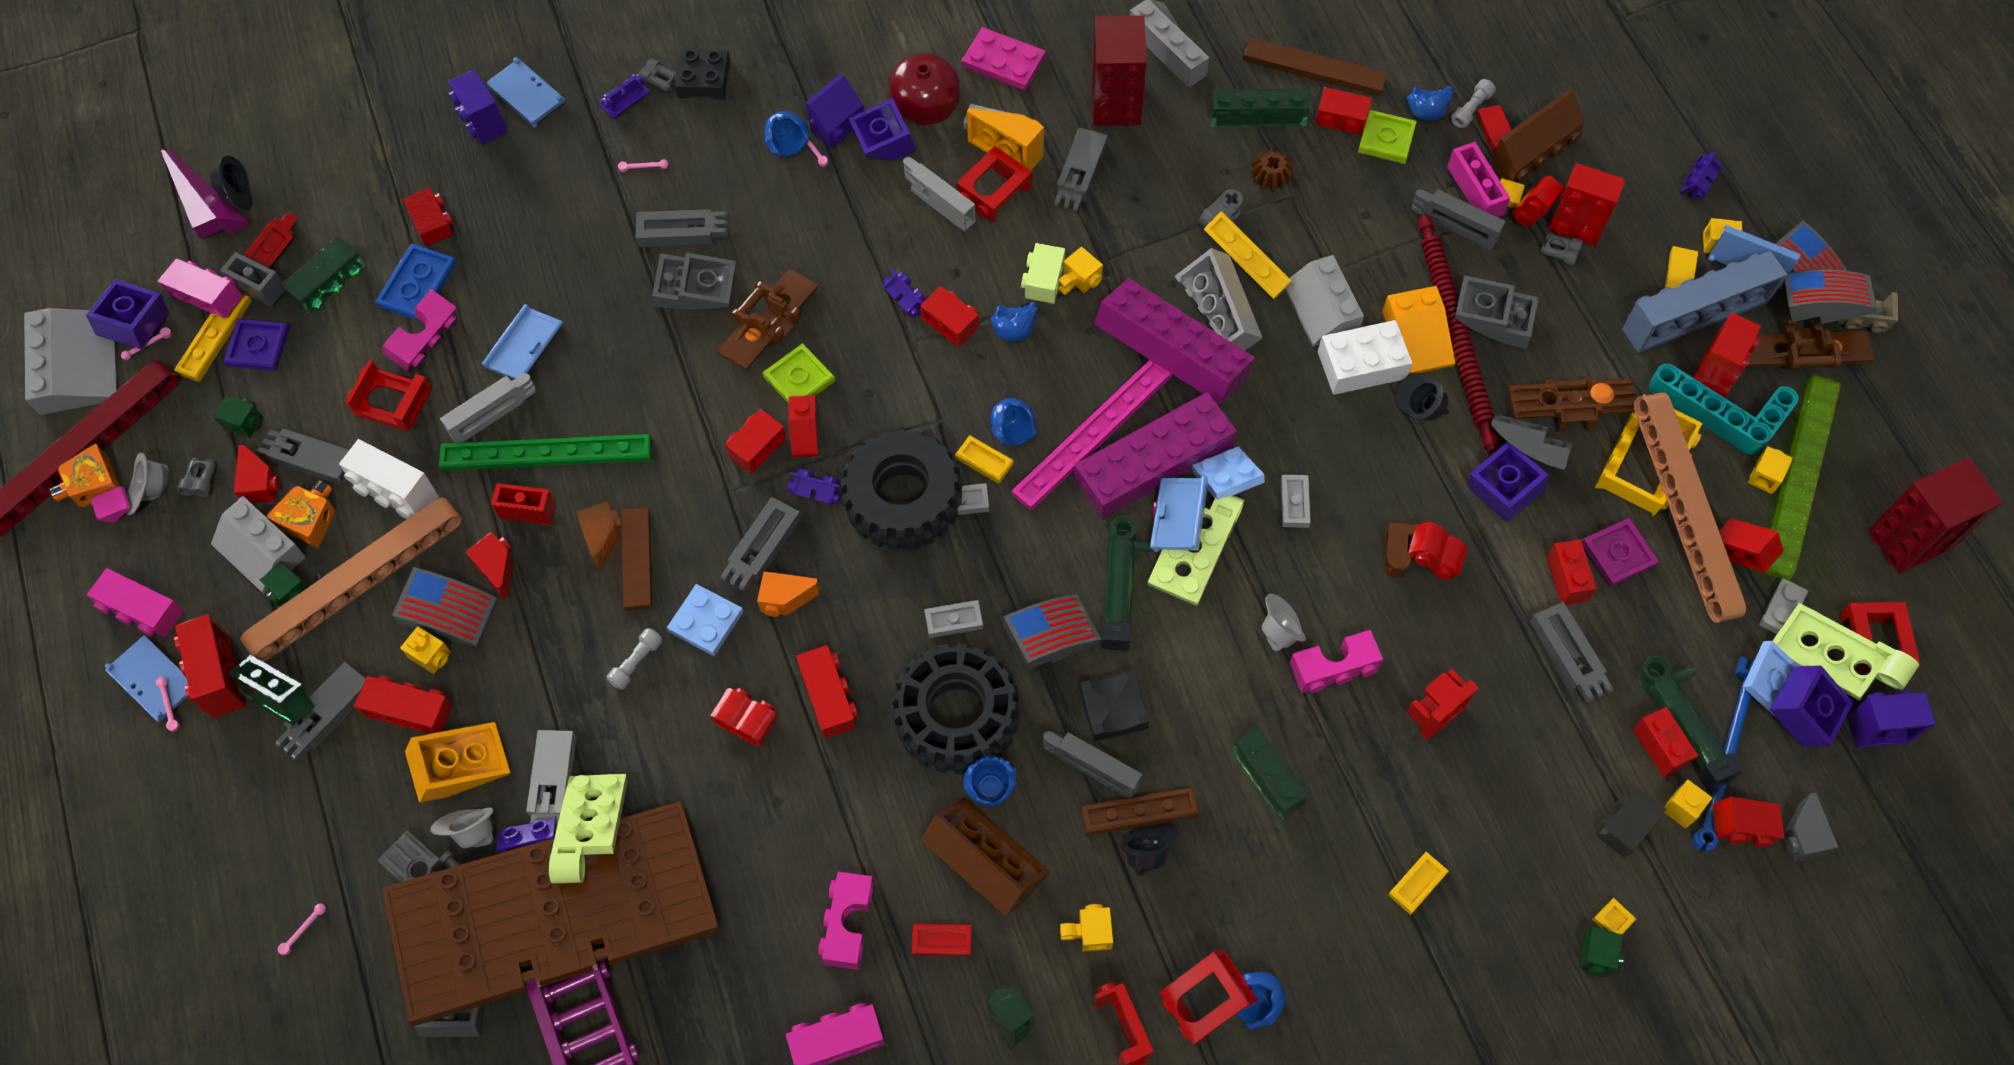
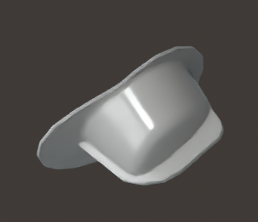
(147, 482)
(1281, 624)
(466, 827)

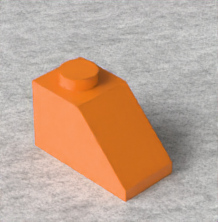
(785, 593)

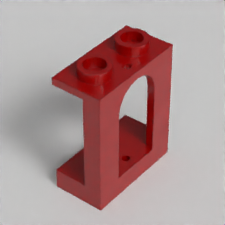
(1017, 178)
(370, 378)
(1862, 614)
(1231, 979)
(1141, 1048)

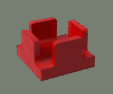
(1444, 701)

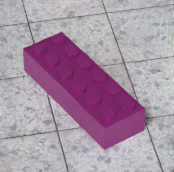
(1174, 340)
(1154, 452)

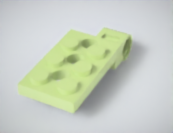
(1191, 587)
(1886, 664)
(567, 854)

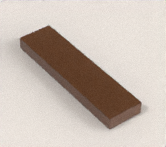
(636, 559)
(1139, 811)

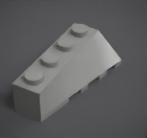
(1171, 44)
(1220, 297)

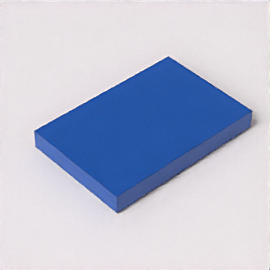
(413, 278)

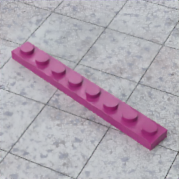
(1090, 435)

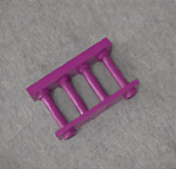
(552, 1024)

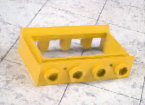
(1629, 492)

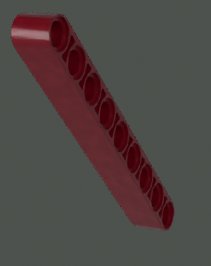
(99, 427)

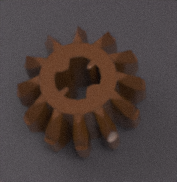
(1272, 170)

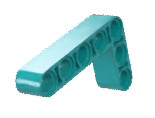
(1723, 411)

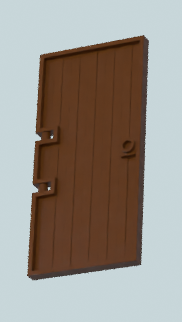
(478, 923)

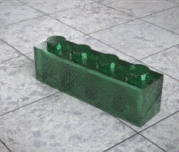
(1259, 107)

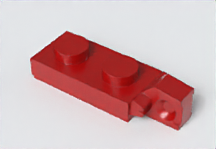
(272, 240)

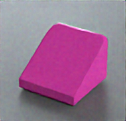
(111, 505)

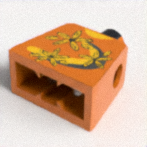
(85, 477)
(304, 513)

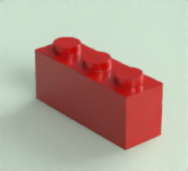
(827, 691)
(403, 705)

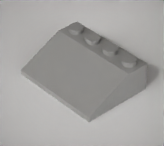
(66, 361)

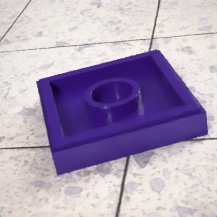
(257, 344)

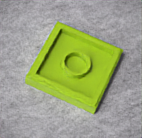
(1387, 136)
(798, 374)

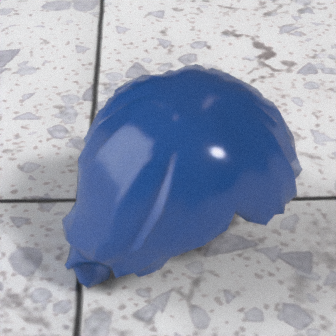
(1429, 105)
(785, 134)
(1014, 323)
(1012, 422)
(989, 780)
(1271, 1000)

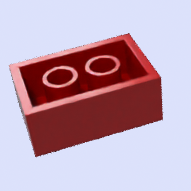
(1586, 204)
(1728, 354)
(206, 664)

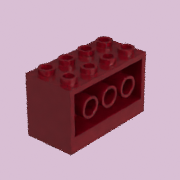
(1118, 70)
(1934, 515)

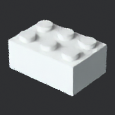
(1364, 357)
(387, 479)

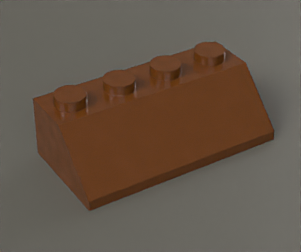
(1539, 138)
(984, 855)

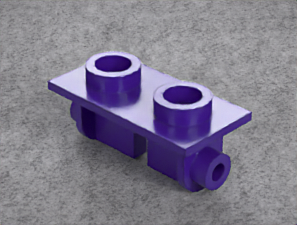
(624, 97)
(1705, 168)
(898, 286)
(805, 483)
(523, 835)

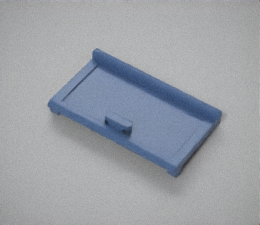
(526, 97)
(1738, 246)
(525, 335)
(1183, 507)
(142, 667)

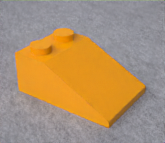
(1009, 132)
(1423, 328)
(455, 760)

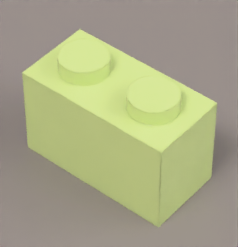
(1044, 272)

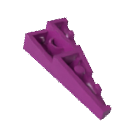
(203, 206)

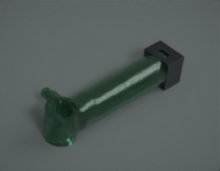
(1120, 583)
(1715, 764)

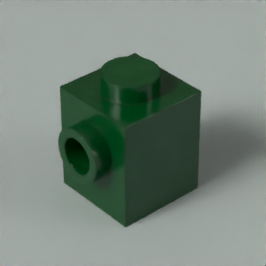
(238, 416)
(282, 584)
(1601, 952)

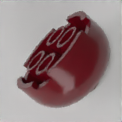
(924, 88)

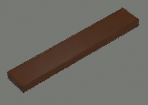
(1315, 66)

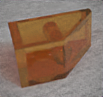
(600, 530)

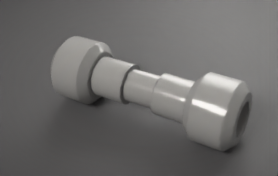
(1463, 115)
(620, 676)

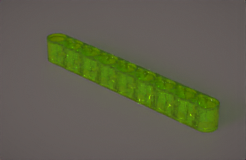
(1803, 473)

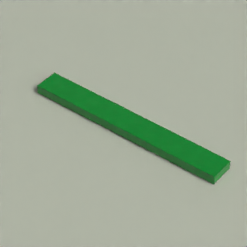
(545, 452)

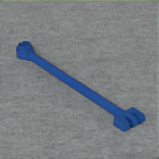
(1730, 747)

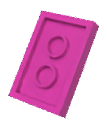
(1003, 58)

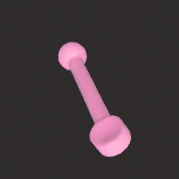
(822, 160)
(623, 166)
(164, 333)
(172, 724)
(285, 948)

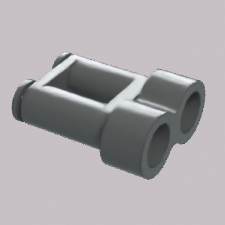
(653, 70)
(1571, 246)
(194, 485)

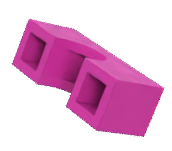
(408, 348)
(1315, 671)
(849, 894)

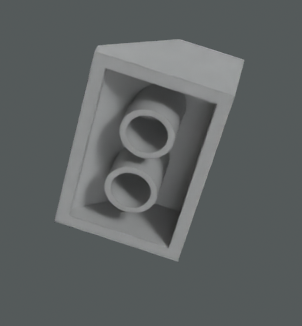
(1323, 300)
(253, 542)

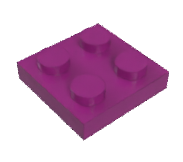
(1619, 552)

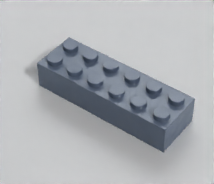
(1703, 301)

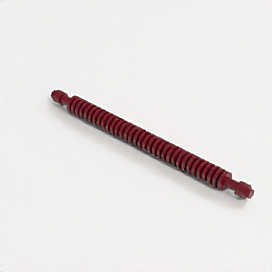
(1459, 334)

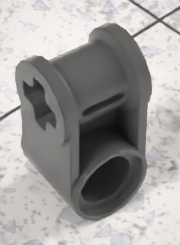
(1228, 203)

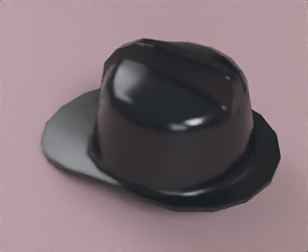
(232, 182)
(1422, 397)
(1148, 846)

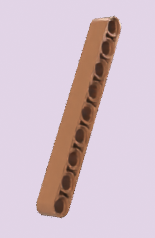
(1689, 507)
(350, 580)

